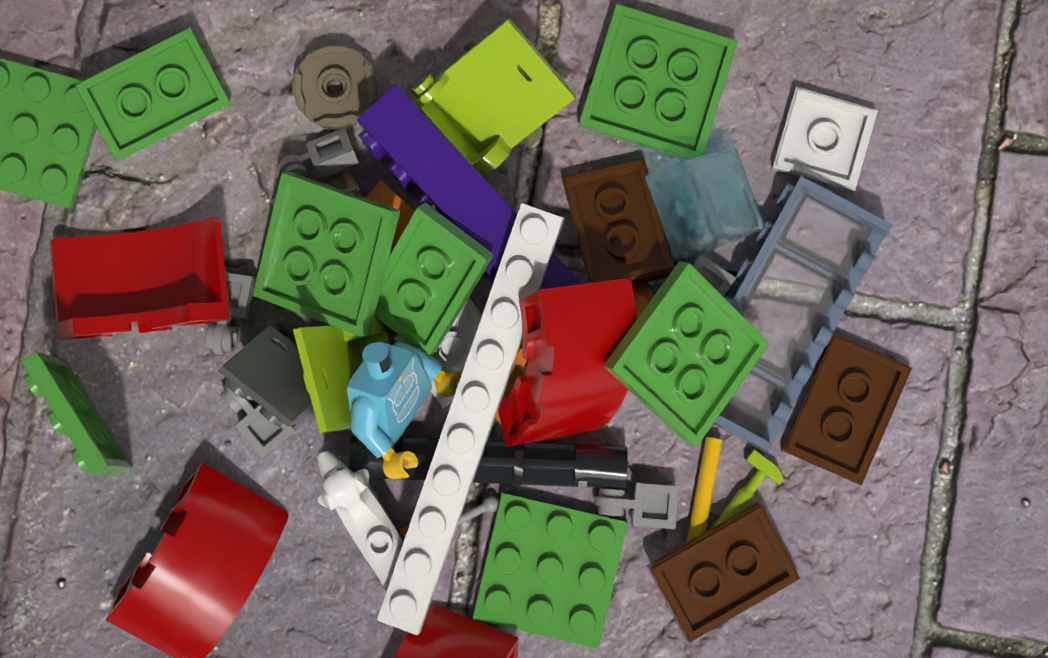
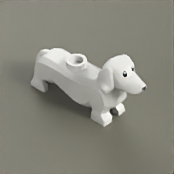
(361, 514)

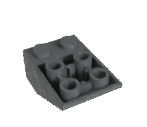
(272, 376)

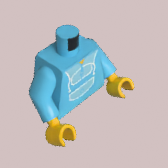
(387, 396)

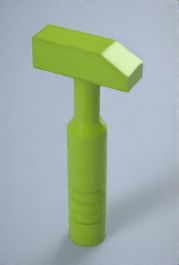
(746, 494)

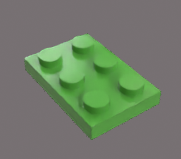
(152, 95)
(429, 279)

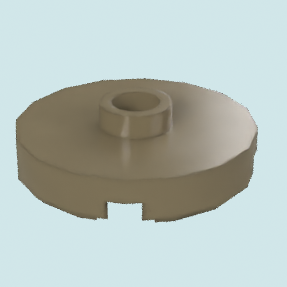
(330, 65)

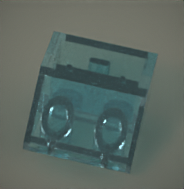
(705, 203)

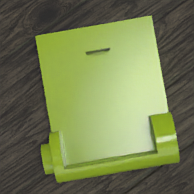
(488, 101)
(328, 364)

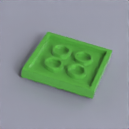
(658, 83)
(42, 134)
(326, 253)
(687, 354)
(75, 415)
(550, 570)

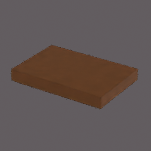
(618, 224)
(846, 409)
(723, 572)

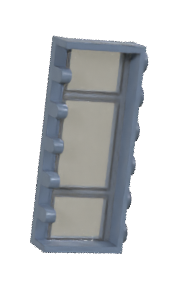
(795, 300)

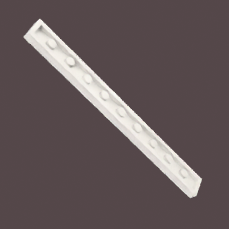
(469, 421)

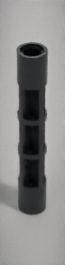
(519, 464)

